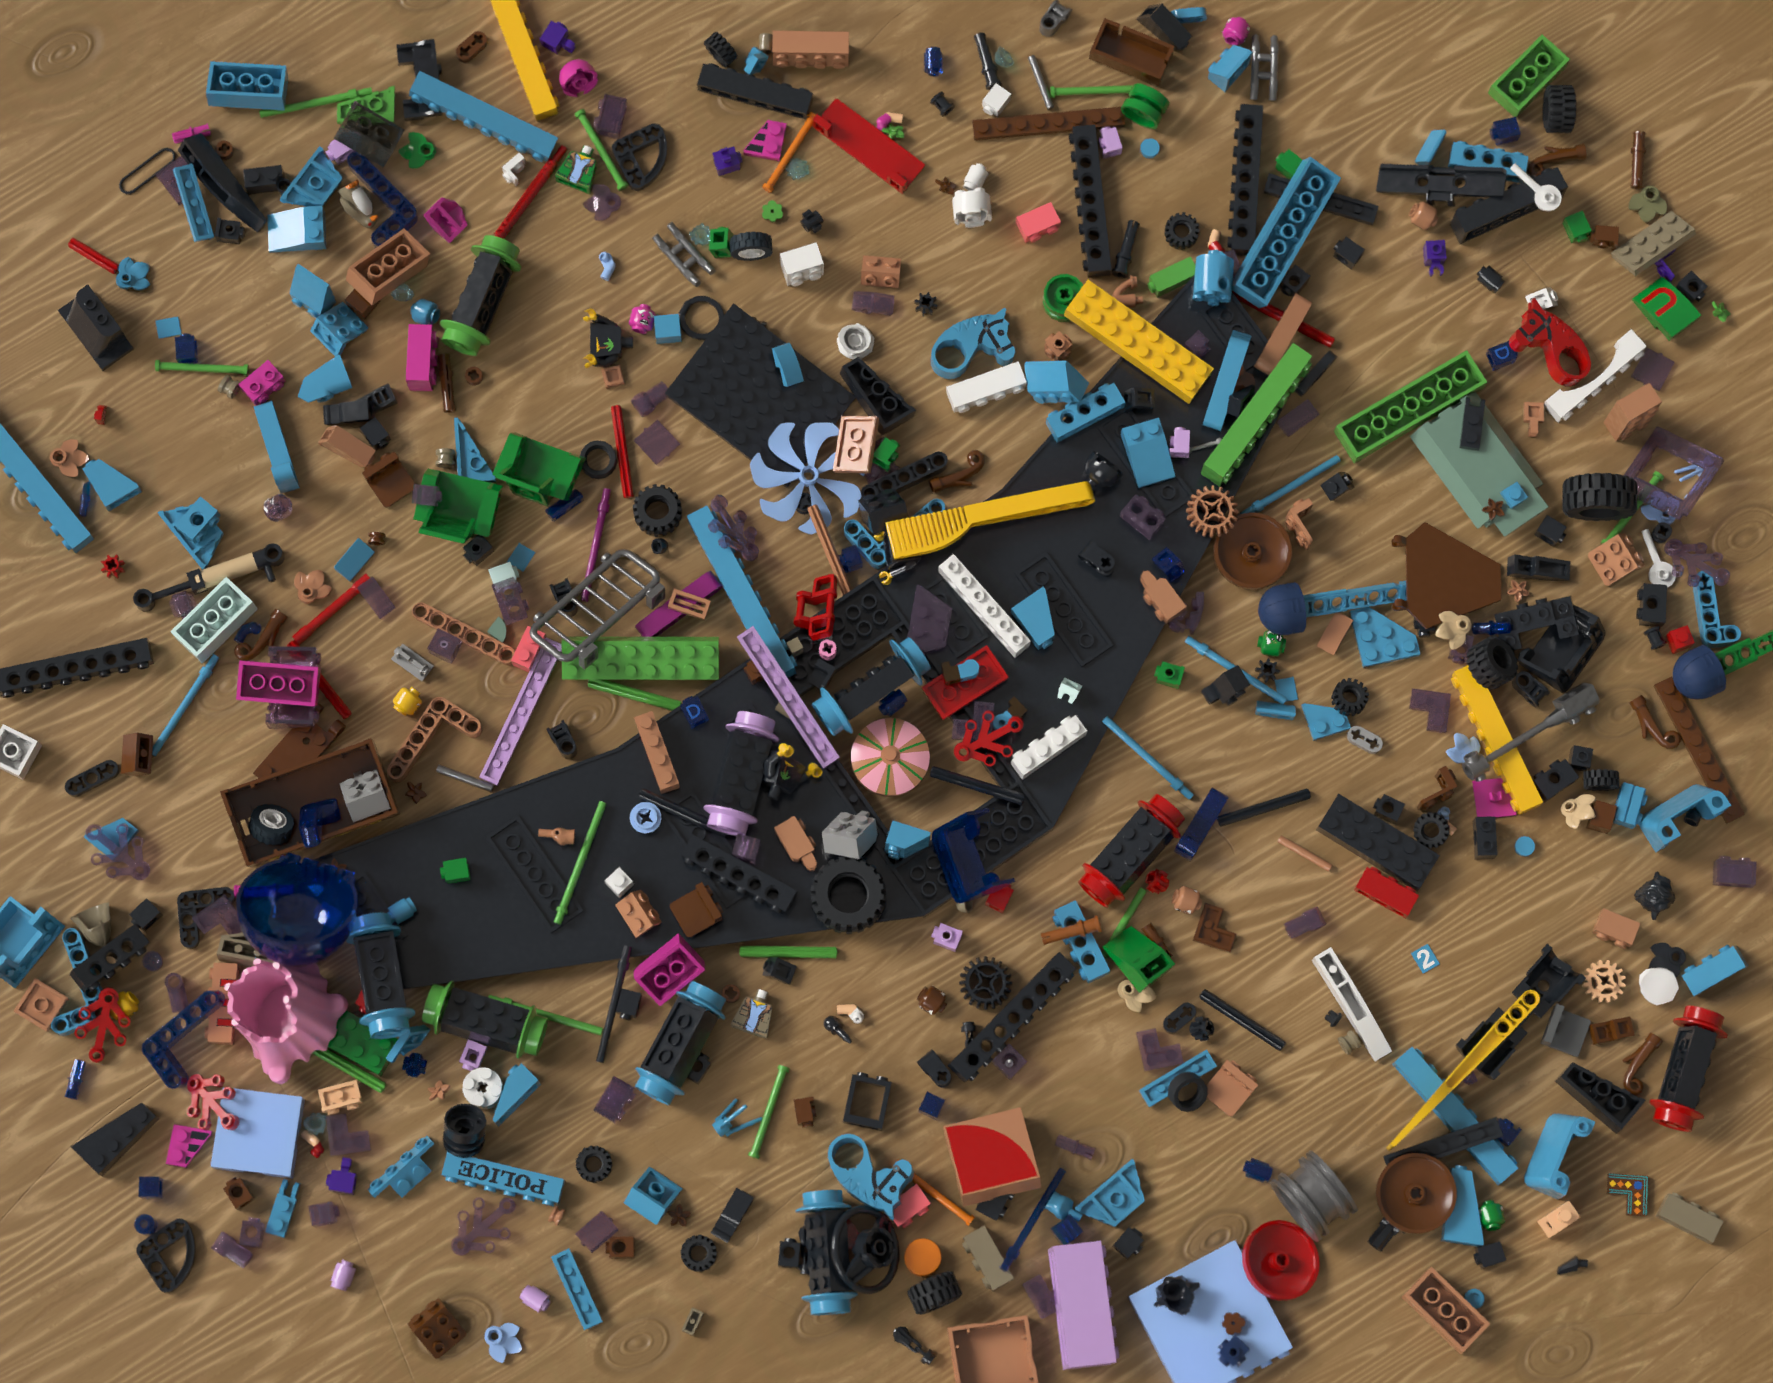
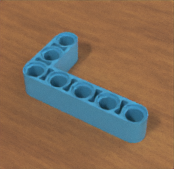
(1226, 380)
(276, 447)
(875, 548)
(70, 1017)

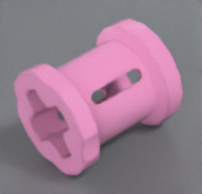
(829, 644)

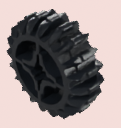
(980, 975)

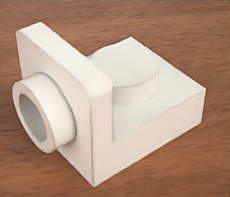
(515, 165)
(1545, 297)

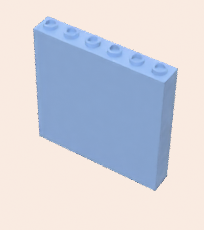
(1191, 1341)

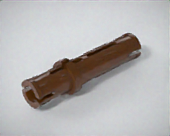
(1637, 159)
(445, 374)

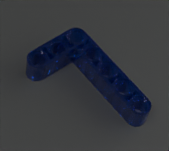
(385, 197)
(177, 1033)

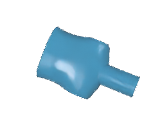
(1062, 1206)

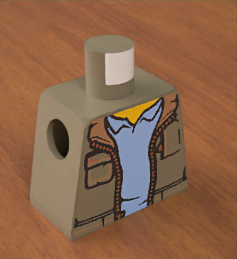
(754, 1015)

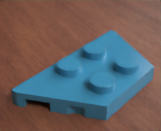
(313, 183)
(201, 551)
(1115, 1197)

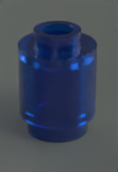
(933, 61)
(892, 702)
(1257, 1170)
(151, 1227)

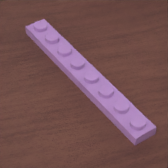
(788, 697)
(519, 715)

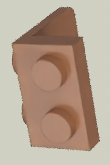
(1293, 522)
(1616, 558)
(1230, 1088)

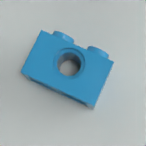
(199, 509)

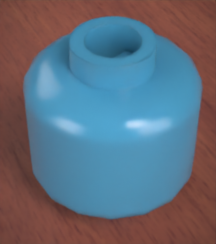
(425, 312)

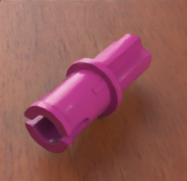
(179, 136)

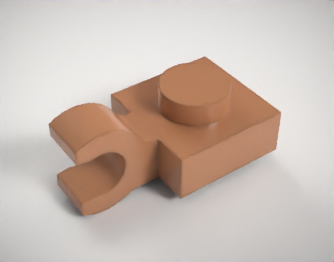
(1533, 414)

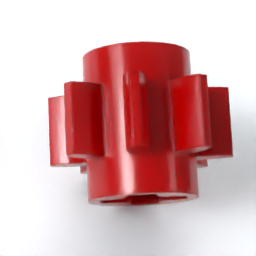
(114, 571)
(1157, 881)

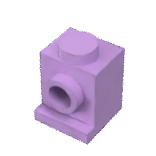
(1110, 142)
(338, 152)
(1180, 442)
(950, 943)
(472, 1048)

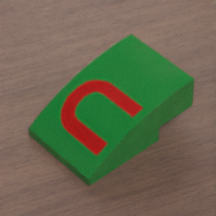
(1666, 308)

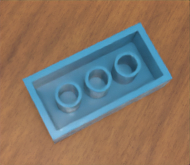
(247, 85)

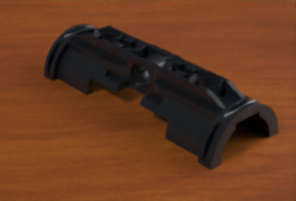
(1558, 987)

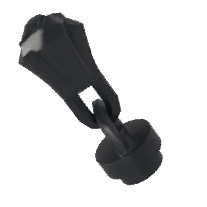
(969, 1027)
(803, 1237)
(903, 1337)

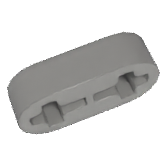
(1362, 744)

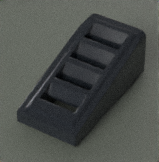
(379, 392)
(1239, 400)

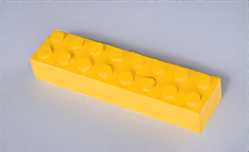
(1138, 341)

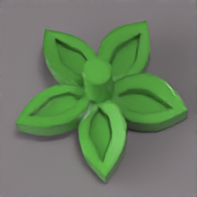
(894, 131)
(1720, 311)

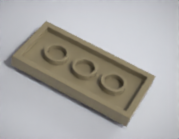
(1653, 243)

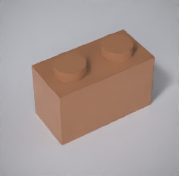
(1615, 928)

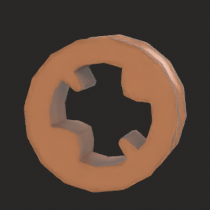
(556, 1215)

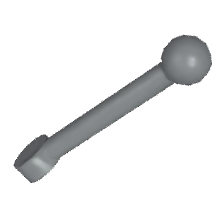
(1205, 445)

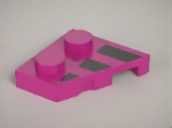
(767, 141)
(185, 1144)

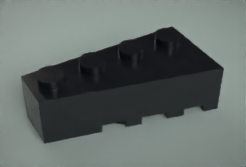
(876, 396)
(1600, 1097)
(114, 1139)

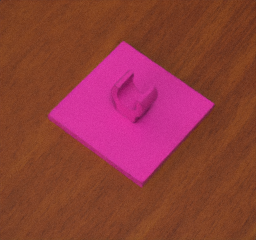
(1491, 799)

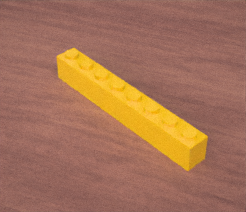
(525, 58)
(1495, 734)

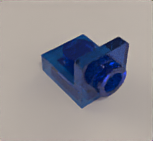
(1169, 564)

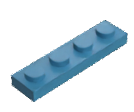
(193, 203)
(1158, 1089)
(576, 1289)

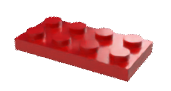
(953, 697)

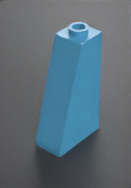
(1464, 1222)

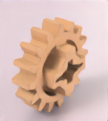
(1610, 985)

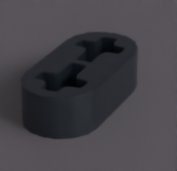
(1182, 1021)

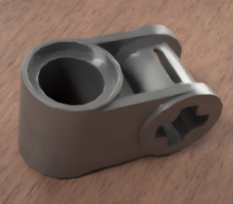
(1056, 15)

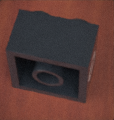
(882, 508)

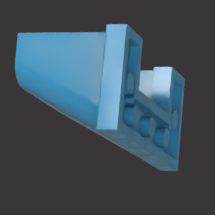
(23, 939)

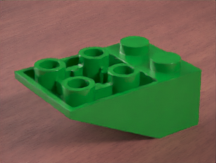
(1138, 958)

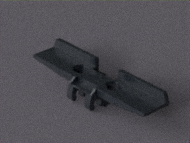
(1405, 180)

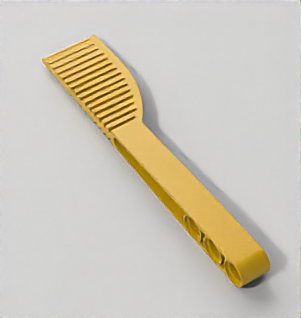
(940, 529)
(1472, 1060)

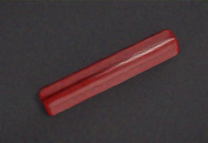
(93, 255)

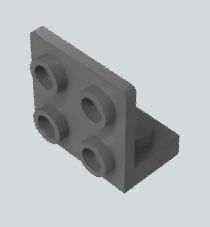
(1565, 1031)

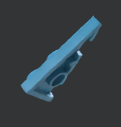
(469, 460)

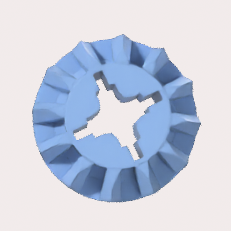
(644, 808)

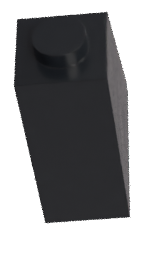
(1164, 26)

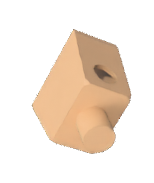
(1558, 1219)

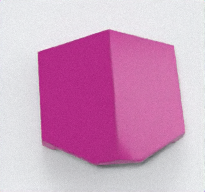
(446, 218)

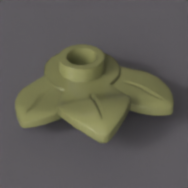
(1647, 206)

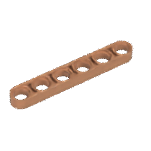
(463, 634)

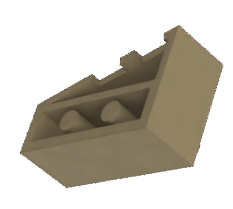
(237, 950)

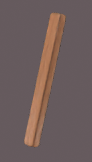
(829, 549)

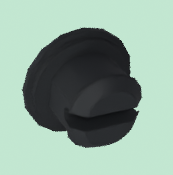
(1334, 1018)

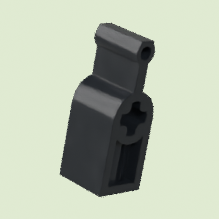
(349, 412)
(732, 1215)

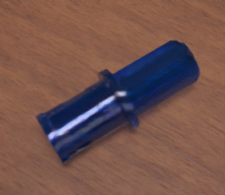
(1491, 628)
(75, 1079)

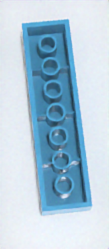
(1284, 232)

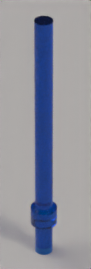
(1013, 1251)

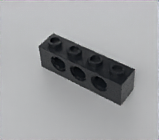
(132, 937)

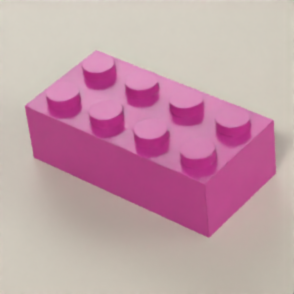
(278, 683)

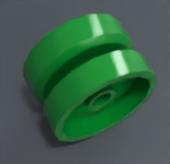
(1145, 106)
(1056, 288)

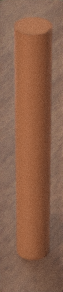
(1304, 853)

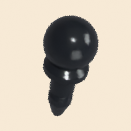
(832, 1024)

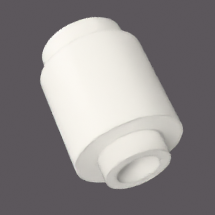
(975, 177)

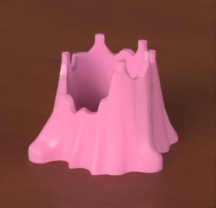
(284, 1014)

